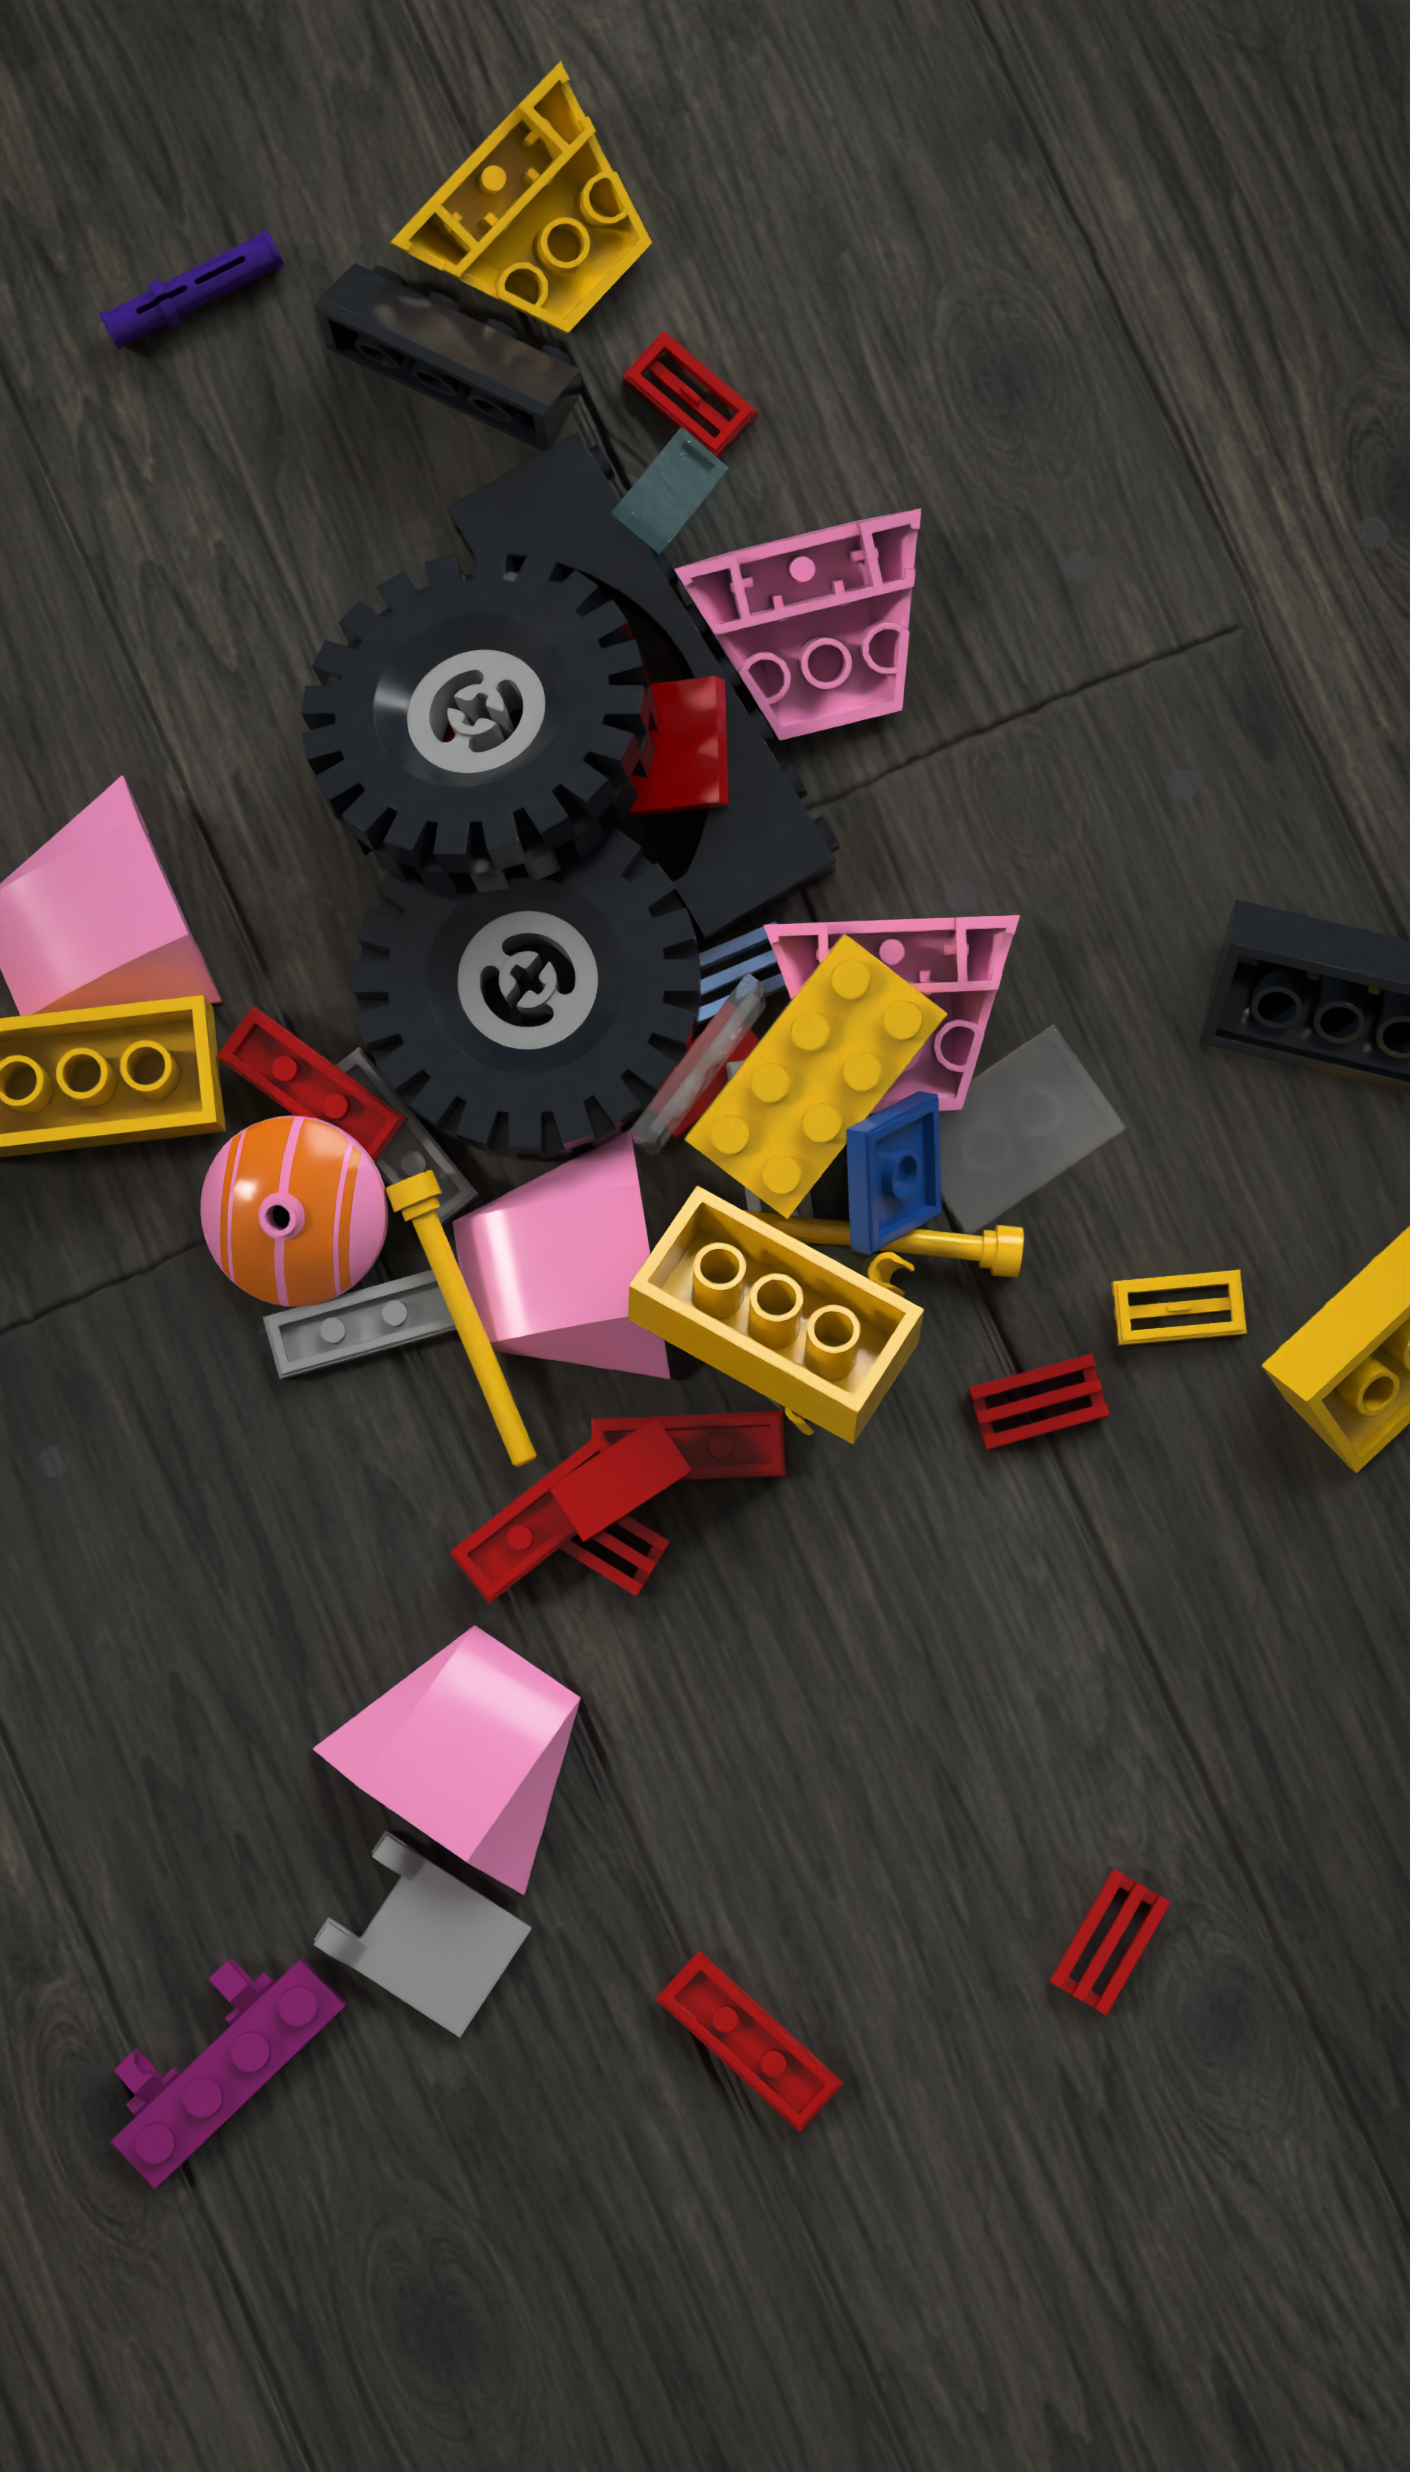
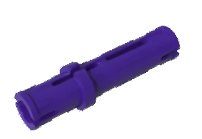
(191, 290)

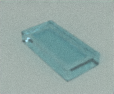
(670, 490)

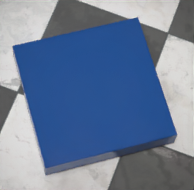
(894, 1172)

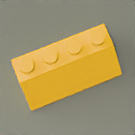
(1353, 1360)

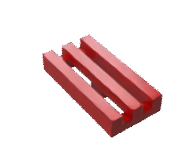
(728, 431)
(1090, 1387)
(645, 1564)
(1132, 1953)

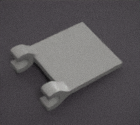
(430, 1940)

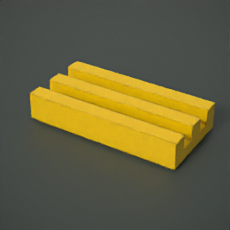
(1124, 1313)

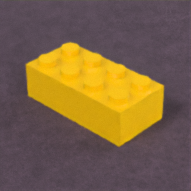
(815, 1075)
(109, 1076)
(775, 1314)

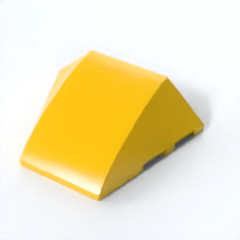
(533, 213)

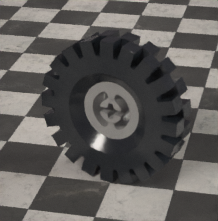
(469, 658)
(546, 1083)

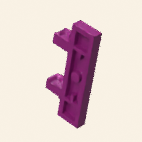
(187, 2107)

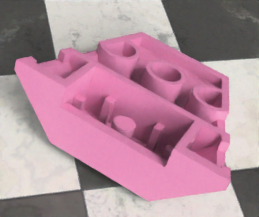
(816, 620)
(97, 918)
(946, 959)
(558, 1264)
(465, 1752)

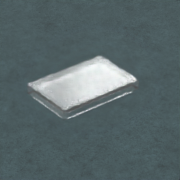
(700, 1065)
(1020, 1129)

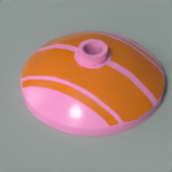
(332, 1204)

